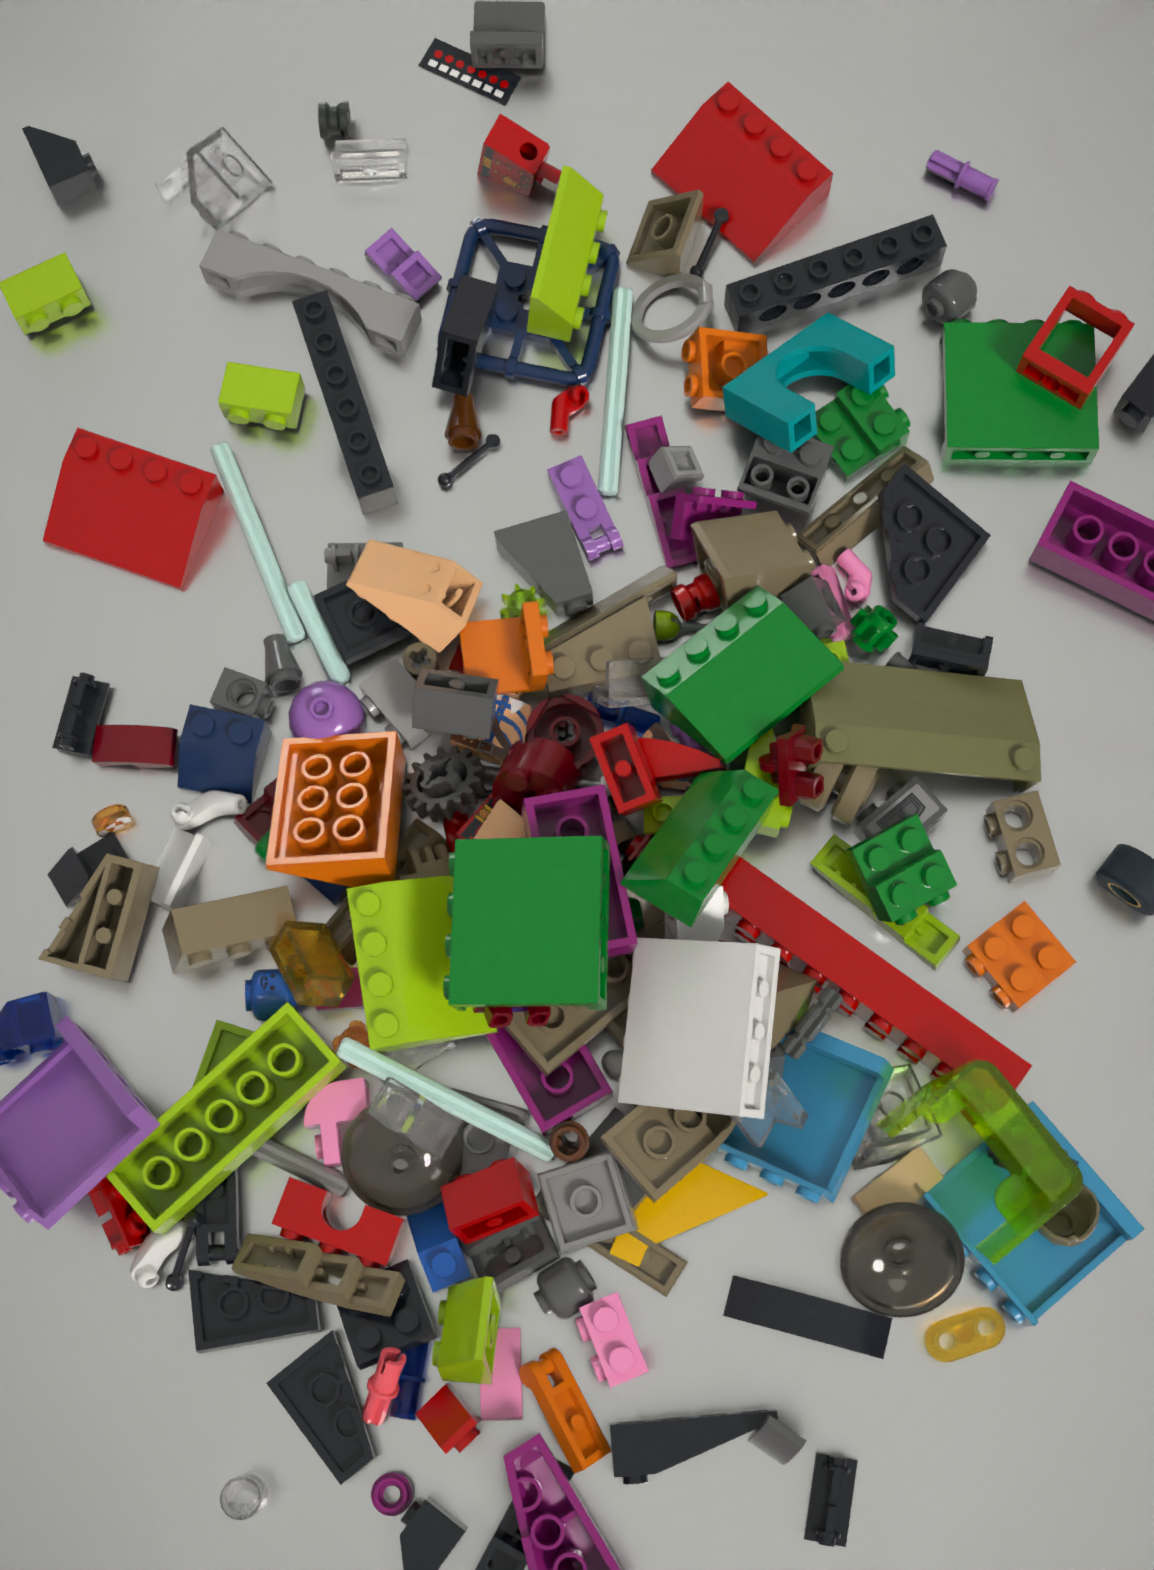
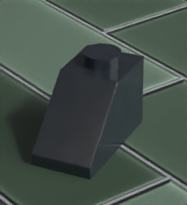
(62, 164)
(1137, 402)
(428, 1535)

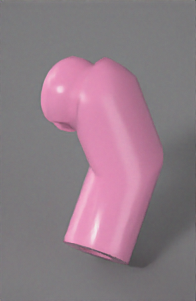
(859, 577)

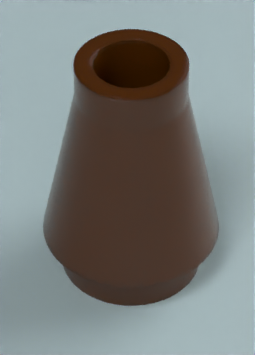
(463, 424)
(565, 1149)

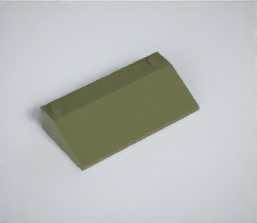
(925, 723)

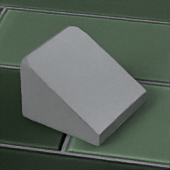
(675, 468)

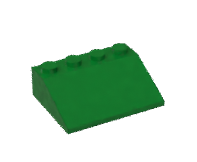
(740, 674)

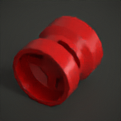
(695, 597)

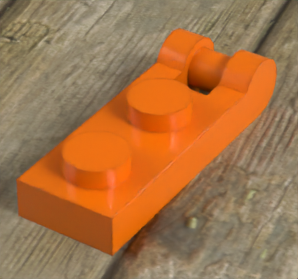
(565, 1409)

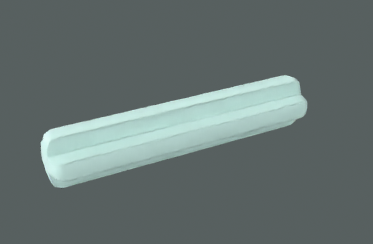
(318, 632)

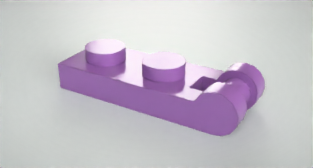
(584, 507)

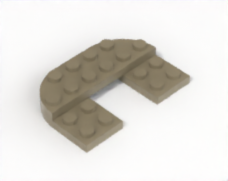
(650, 1142)

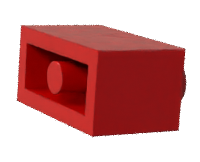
(626, 769)
(489, 1200)

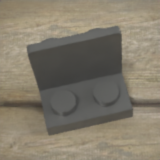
(508, 34)

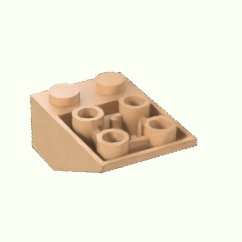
(416, 590)

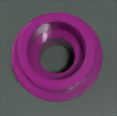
(378, 1494)

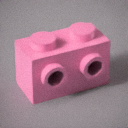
(613, 1339)

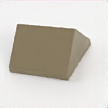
(667, 234)

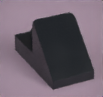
(76, 867)

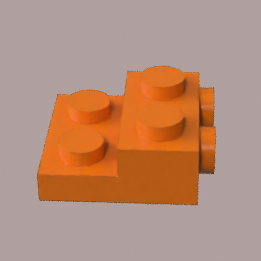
(715, 360)
(1017, 957)

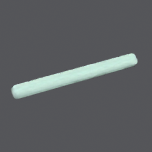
(615, 392)
(258, 542)
(446, 1099)

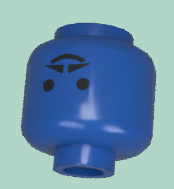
(267, 993)

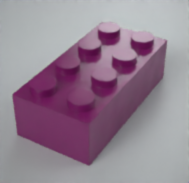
(1101, 548)
(586, 814)
(562, 1094)

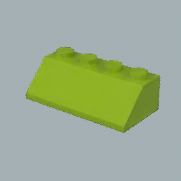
(566, 257)

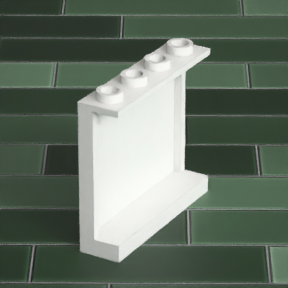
(700, 1026)

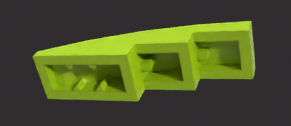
(923, 935)

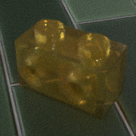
(311, 964)

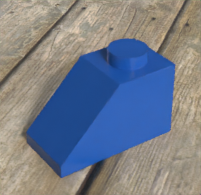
(439, 1249)

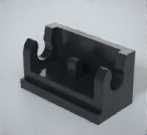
(949, 651)

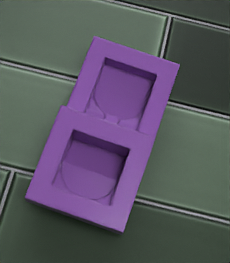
(402, 265)

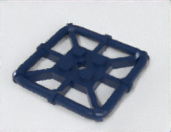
(516, 283)

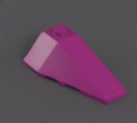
(550, 1514)

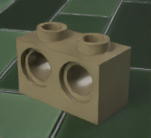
(1032, 836)

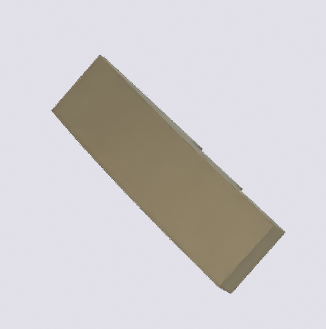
(318, 1275)

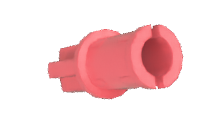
(383, 1385)

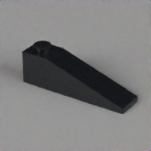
(658, 1444)

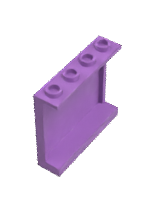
(67, 1128)

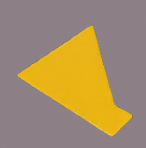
(691, 1202)

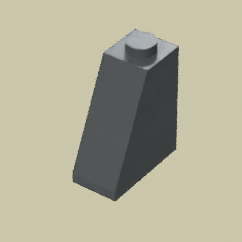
(550, 560)

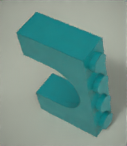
(824, 348)

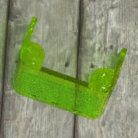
(1040, 1170)

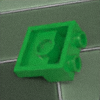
(860, 429)
(901, 870)

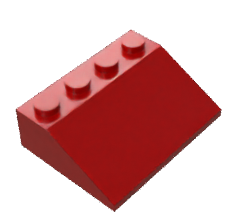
(746, 167)
(131, 508)

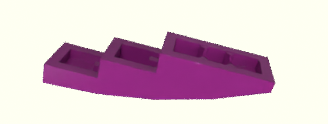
(644, 440)

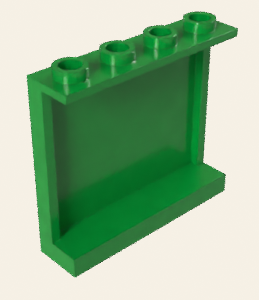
(1000, 413)
(528, 922)

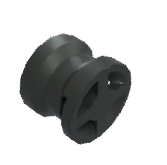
(334, 119)

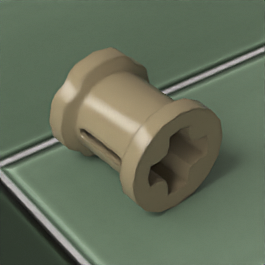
(417, 653)

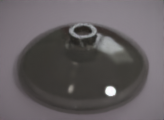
(369, 1168)
(905, 1279)

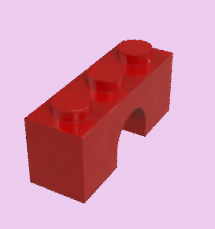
(304, 1213)

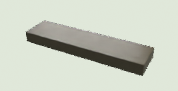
(658, 1267)

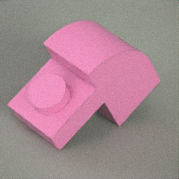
(331, 1108)

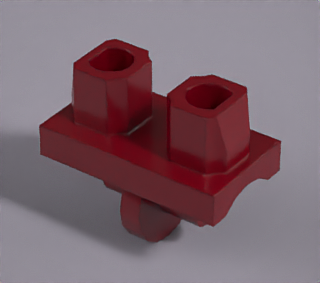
(789, 762)

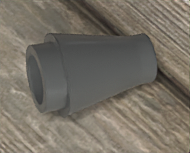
(281, 667)

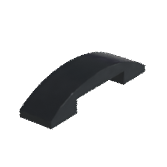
(808, 1316)

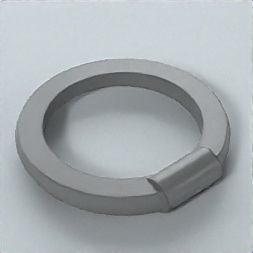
(705, 306)

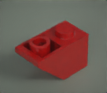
(449, 1419)

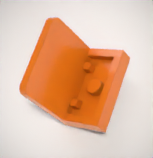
(509, 650)

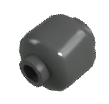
(950, 296)
(564, 1288)

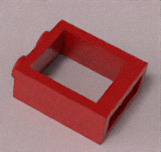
(1059, 377)

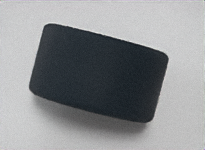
(1129, 877)

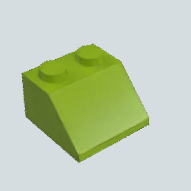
(468, 1332)

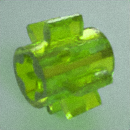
(516, 598)

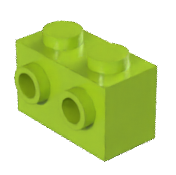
(44, 294)
(261, 396)

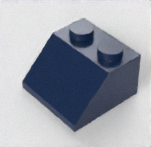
(222, 752)

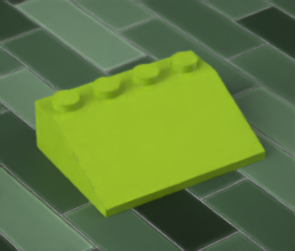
(404, 963)

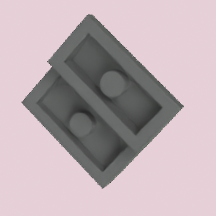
(513, 1252)

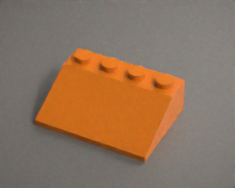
(338, 808)

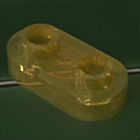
(965, 1334)

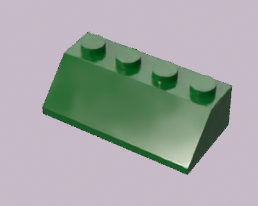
(700, 842)

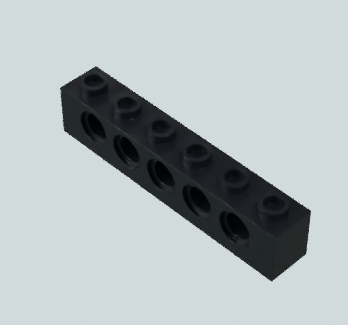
(835, 274)
(345, 402)

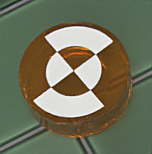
(112, 819)

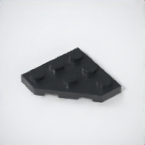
(924, 542)

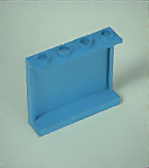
(840, 1093)
(1036, 1270)

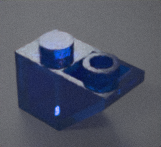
(29, 1026)

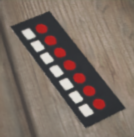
(457, 67)

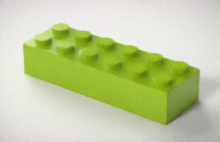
(226, 1118)

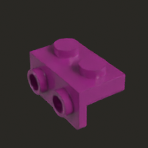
(703, 506)

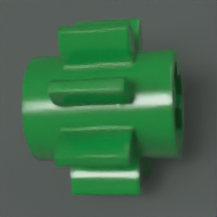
(874, 628)

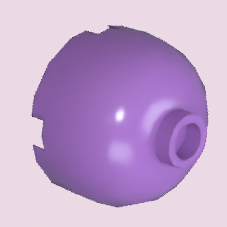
(325, 711)

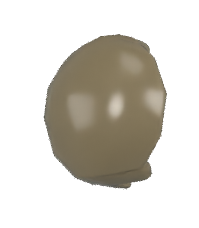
(1074, 1221)

